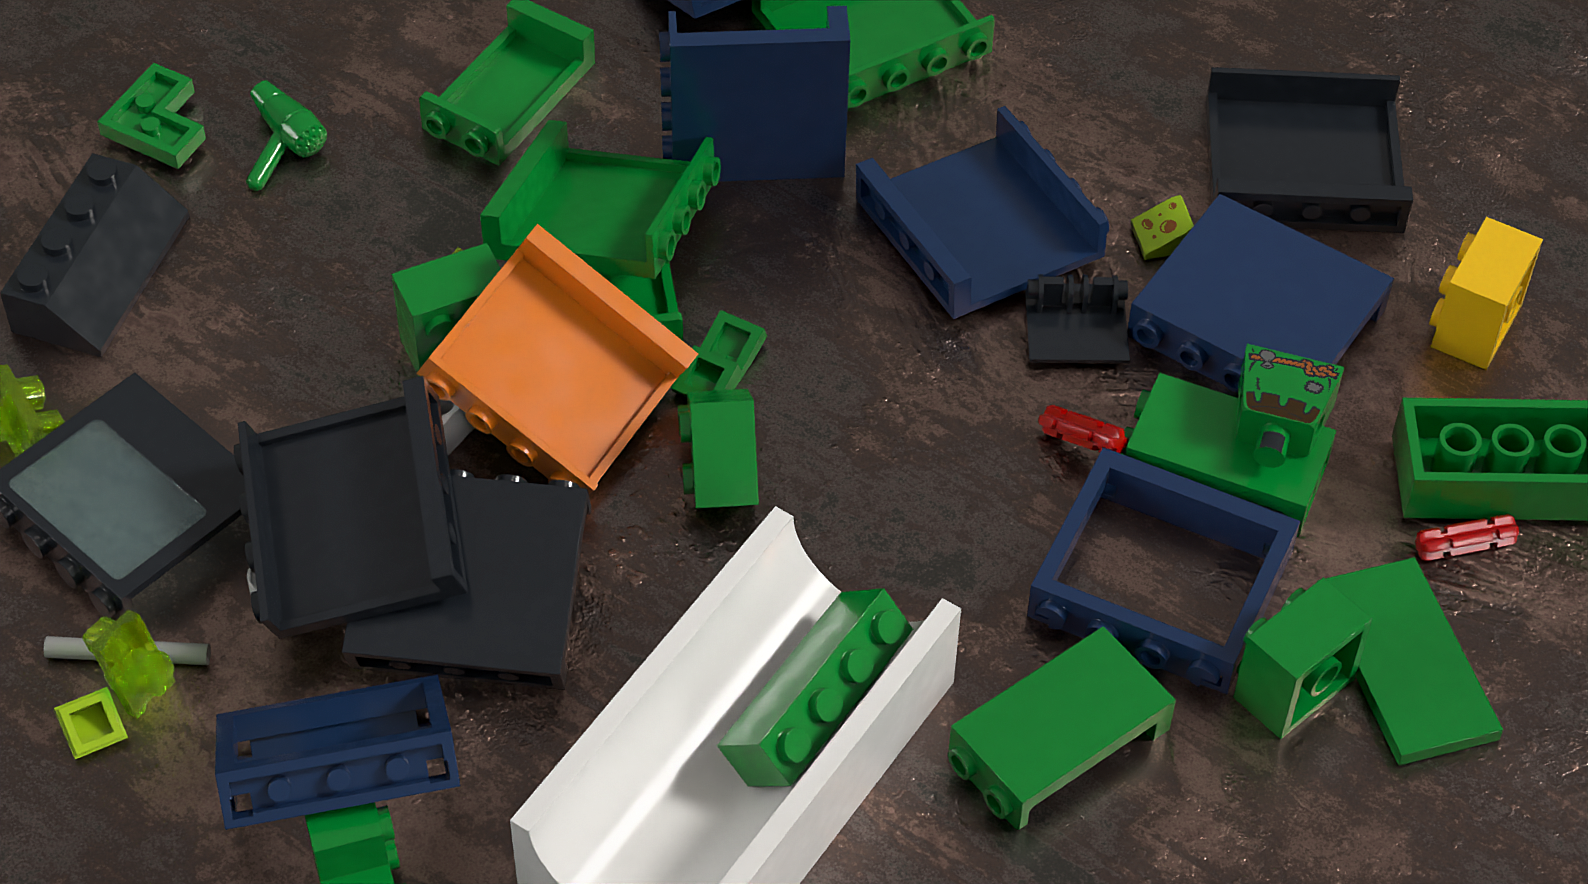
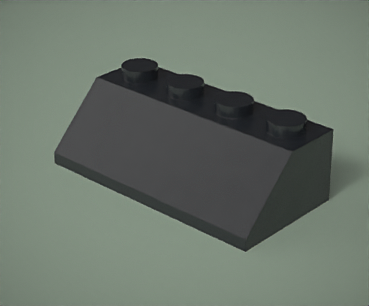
(93, 257)

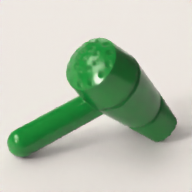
(292, 128)

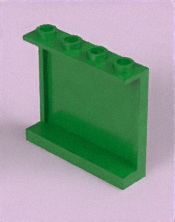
(890, 39)
(603, 206)

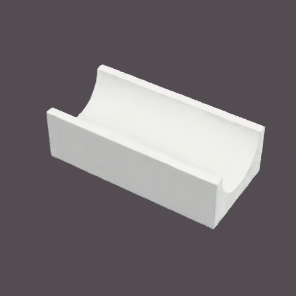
(655, 795)

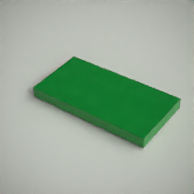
(1415, 666)

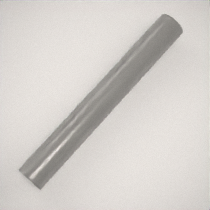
(178, 651)

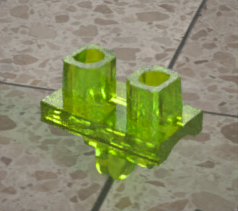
(18, 420)
(130, 660)

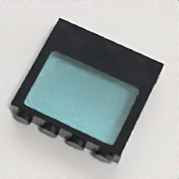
(121, 493)

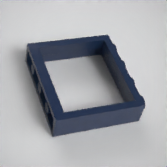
(1188, 507)
(333, 751)

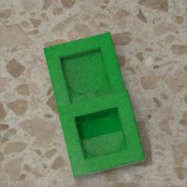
(722, 356)

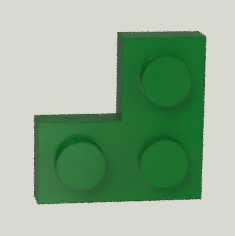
(148, 118)

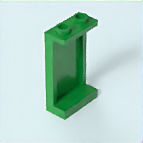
(511, 83)
(1194, 436)
(1057, 725)

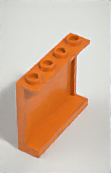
(556, 363)

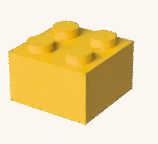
(1483, 292)

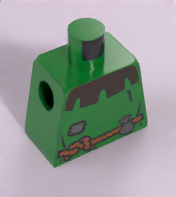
(1283, 403)

